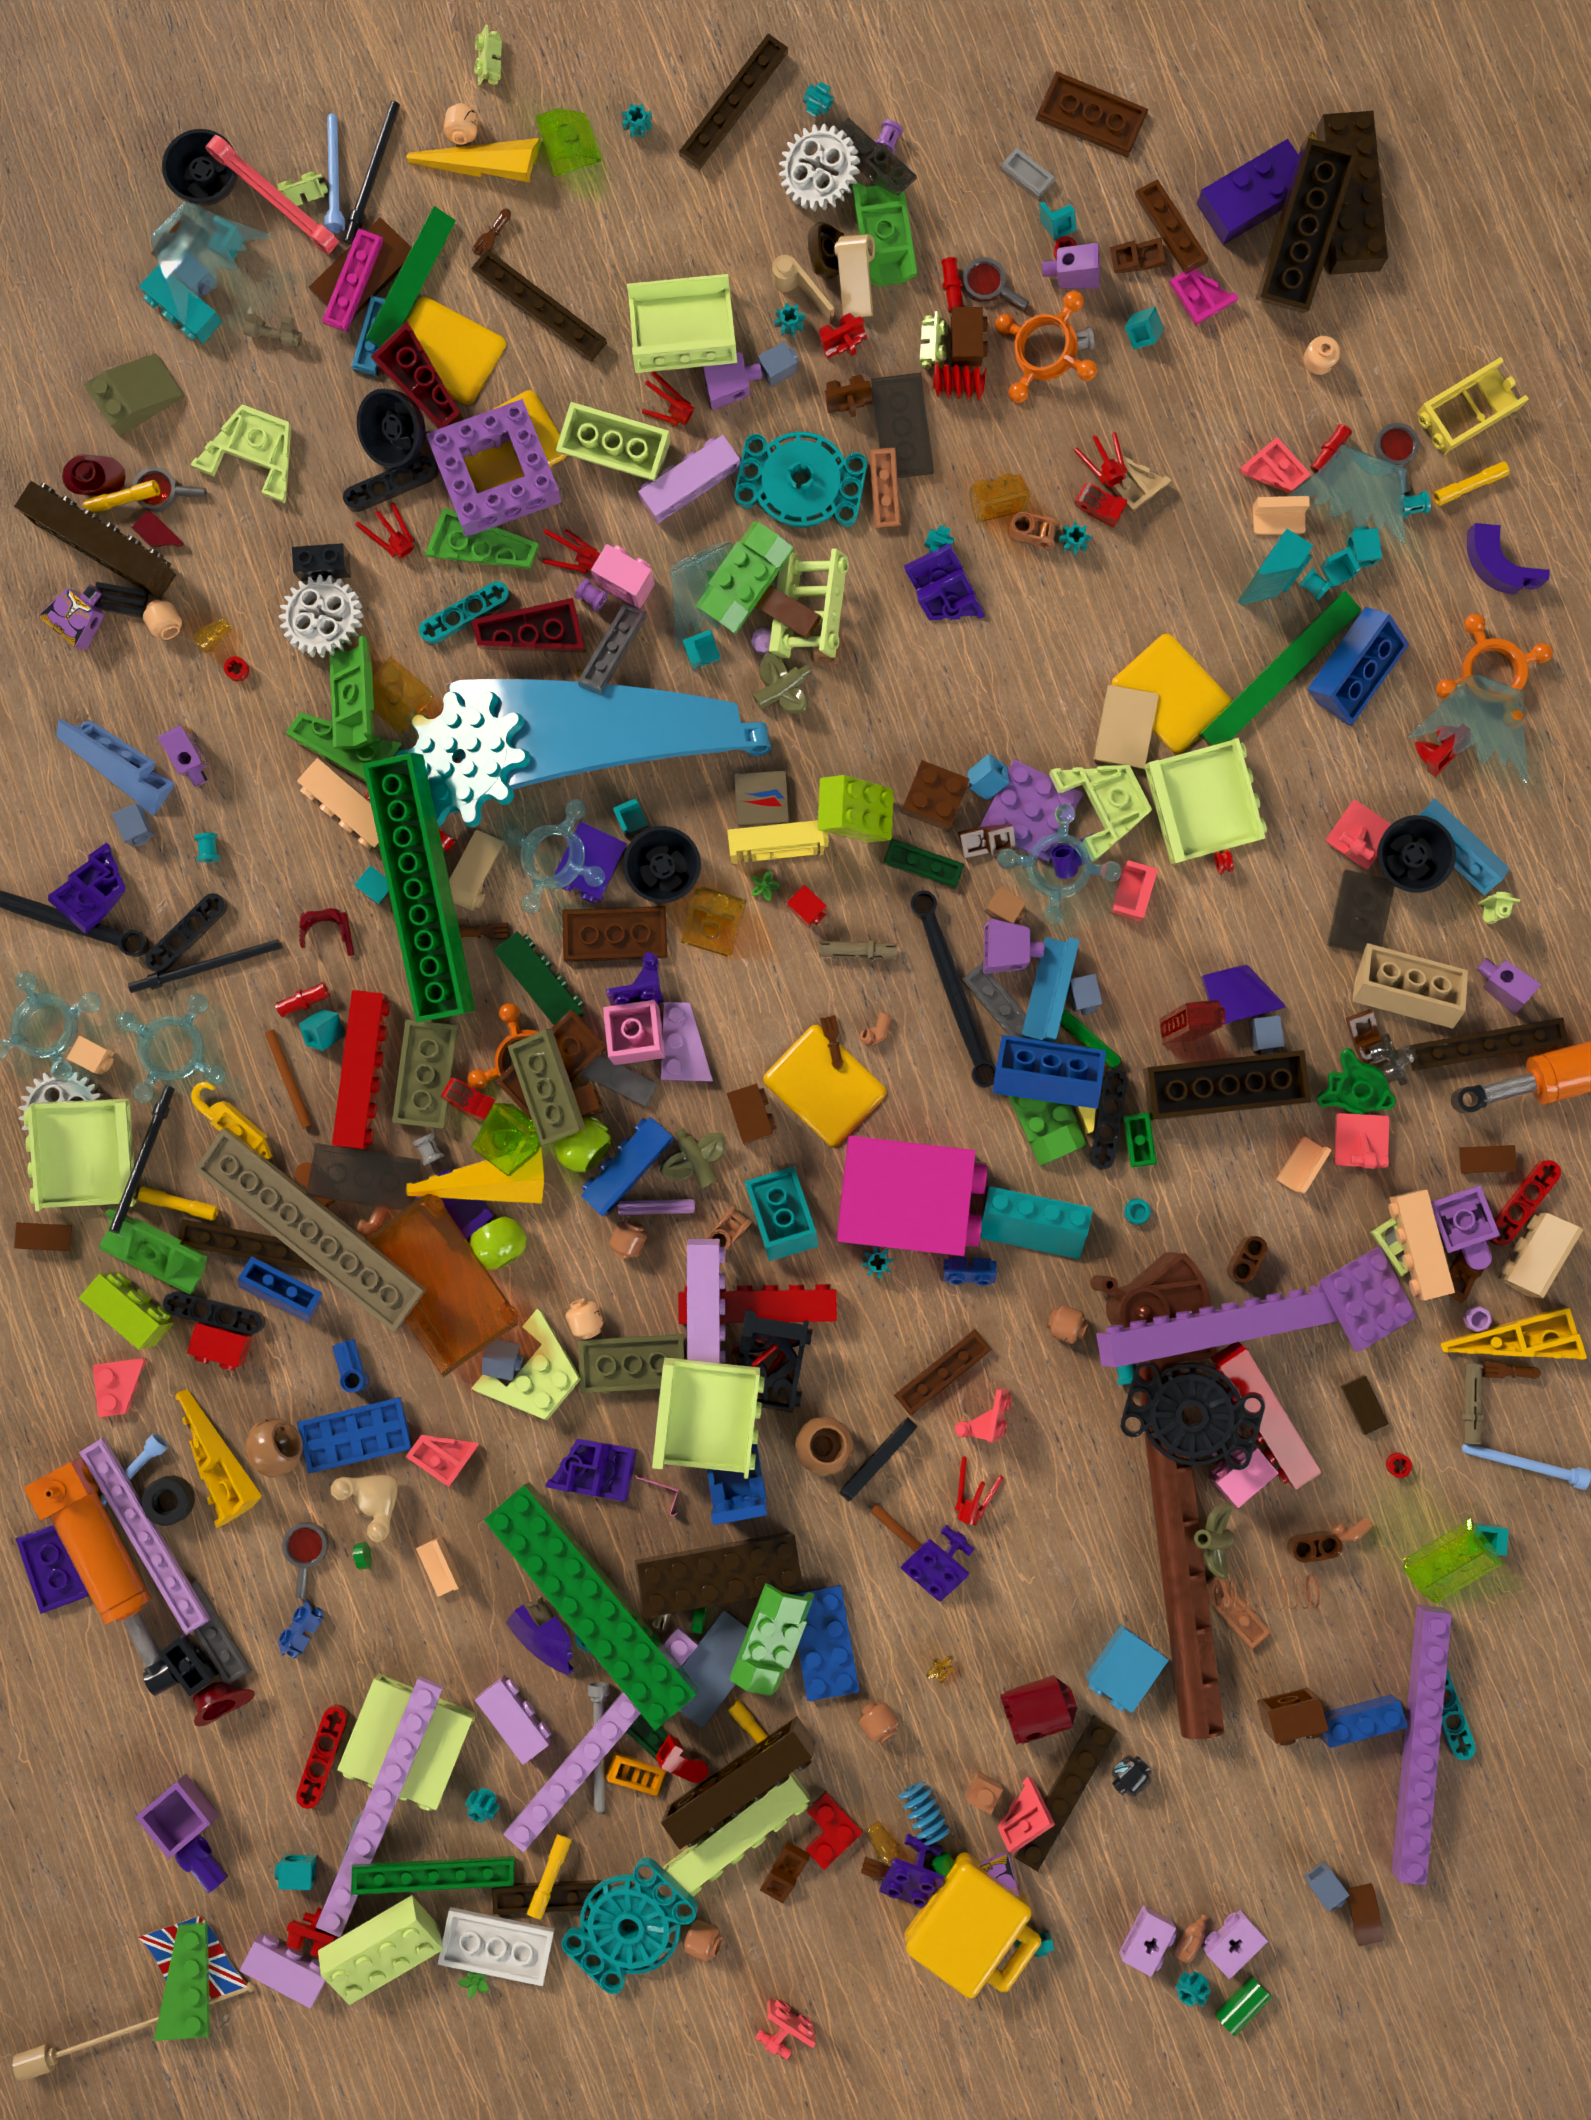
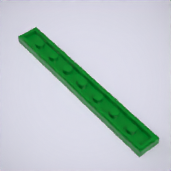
(1281, 670)

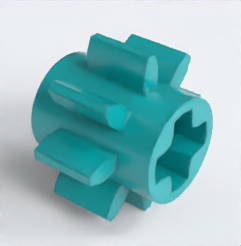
(818, 99)
(637, 120)
(786, 314)
(1080, 533)
(938, 538)
(883, 1266)
(481, 1805)
(1193, 1989)

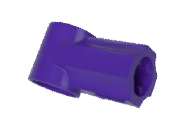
(1066, 860)
(197, 1859)

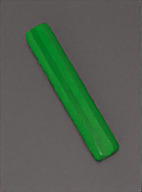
(1088, 1038)

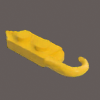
(227, 1116)

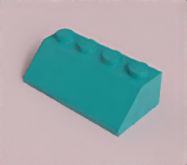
(1279, 568)
(1034, 1222)

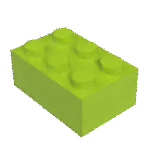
(855, 809)
(127, 1309)

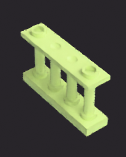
(788, 583)

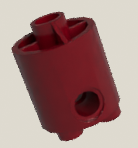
(1039, 1709)

